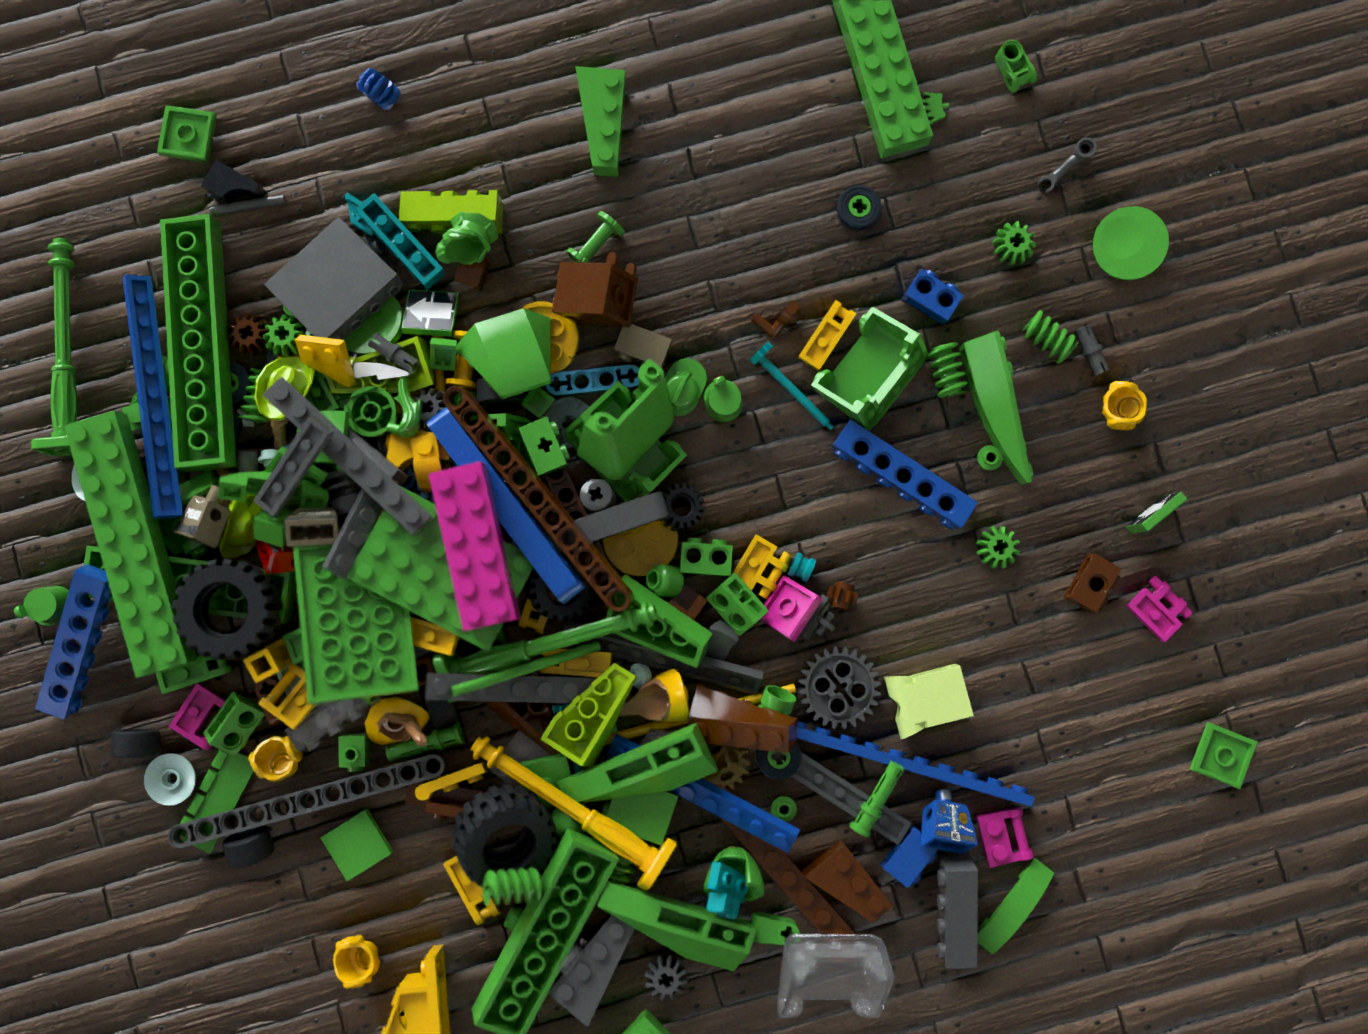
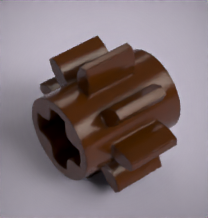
(842, 595)

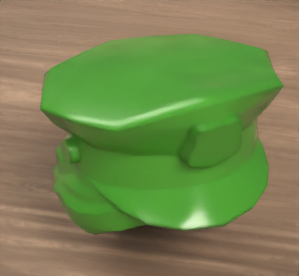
(467, 239)

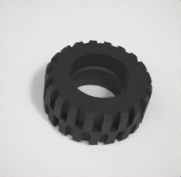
(194, 616)
(493, 811)

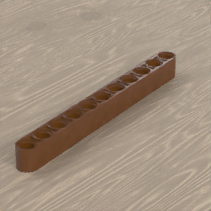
(527, 491)

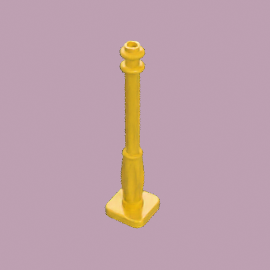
(602, 828)

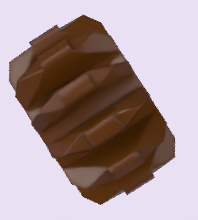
(239, 336)

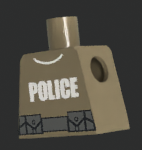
(203, 519)
(312, 525)

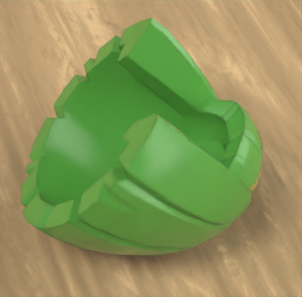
(741, 861)

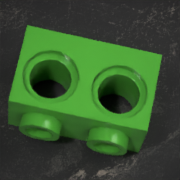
(706, 565)
(737, 604)
(229, 721)

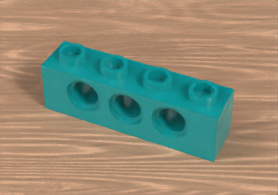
(400, 241)

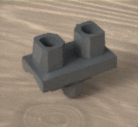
(819, 619)

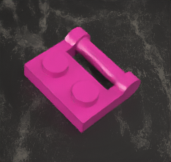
(194, 714)
(996, 838)

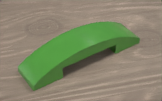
(240, 484)
(1015, 907)

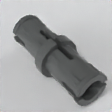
(1092, 350)
(393, 353)

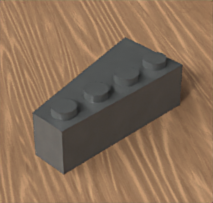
(957, 909)
(588, 979)

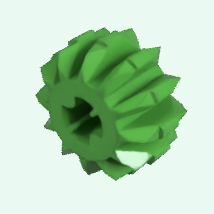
(1021, 237)
(278, 330)
(1004, 554)

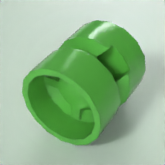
(777, 699)

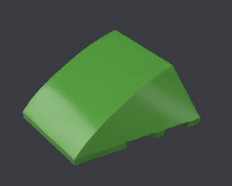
(510, 351)

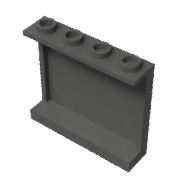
(334, 283)

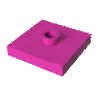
(790, 608)

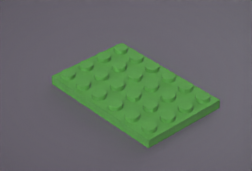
(418, 576)
(350, 636)

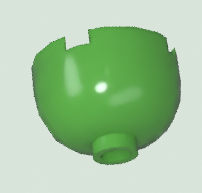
(372, 411)

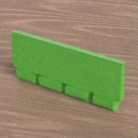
(223, 791)

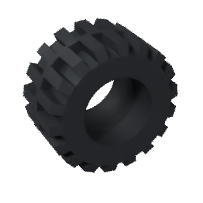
(555, 611)

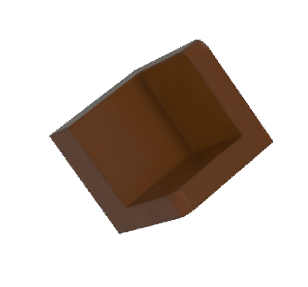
(473, 274)
(688, 602)

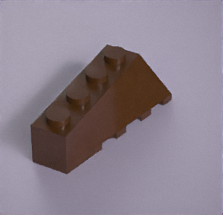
(740, 723)

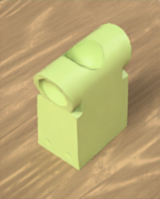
(929, 698)

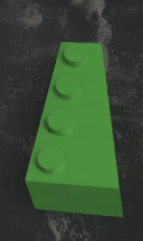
(603, 111)
(671, 634)

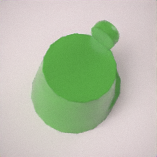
(723, 400)
(44, 605)

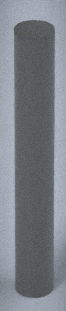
(248, 205)

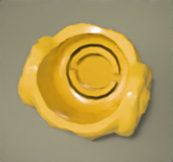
(1124, 405)
(275, 759)
(355, 961)

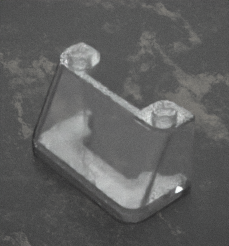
(834, 969)

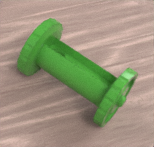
(597, 240)

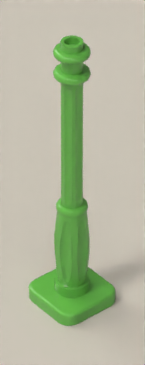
(63, 373)
(514, 653)

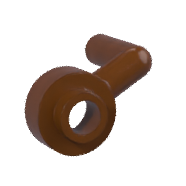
(789, 315)

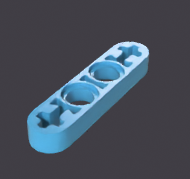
(594, 380)

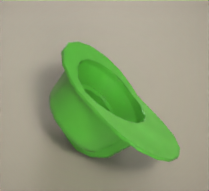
(685, 385)

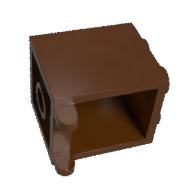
(596, 292)

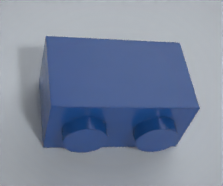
(908, 858)

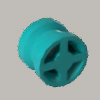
(802, 567)

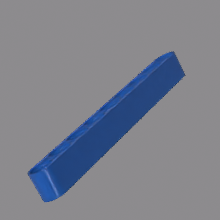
(510, 510)

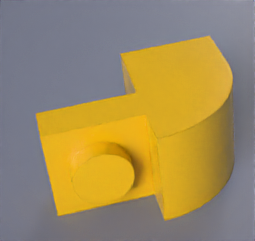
(426, 459)

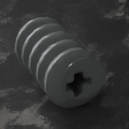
(597, 488)

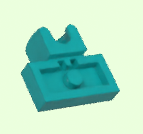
(728, 889)

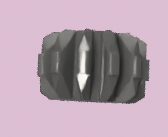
(430, 399)
(672, 970)

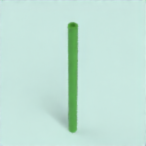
(525, 668)

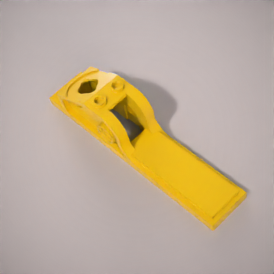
(422, 999)

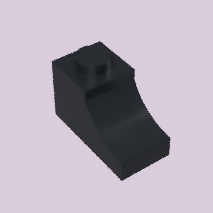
(227, 184)

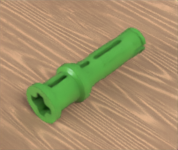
(436, 740)
(872, 808)

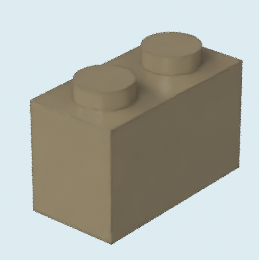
(641, 344)

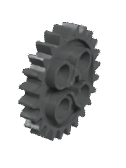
(857, 673)

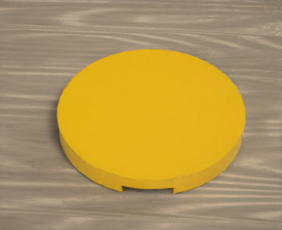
(563, 336)
(642, 548)

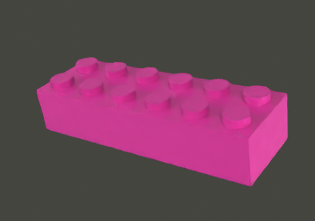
(474, 546)

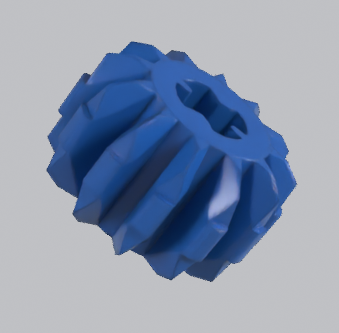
(378, 88)

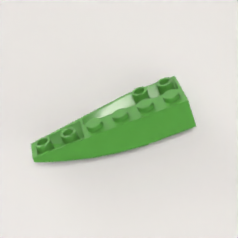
(995, 400)
(644, 770)
(681, 925)

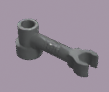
(1087, 144)

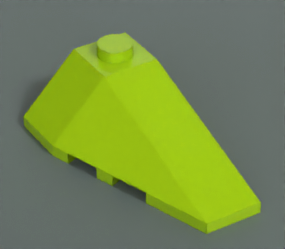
(420, 379)
(587, 722)

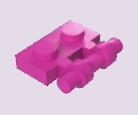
(1154, 614)

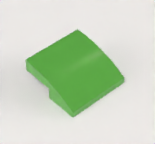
(357, 844)

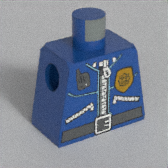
(947, 825)

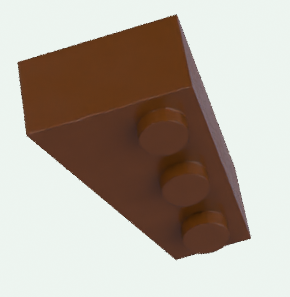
(846, 880)

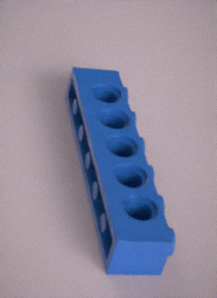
(961, 504)
(53, 697)

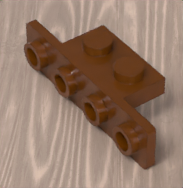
(442, 803)

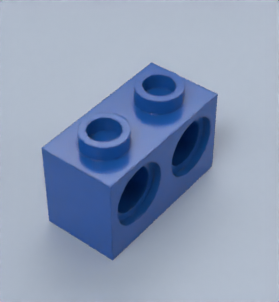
(929, 302)

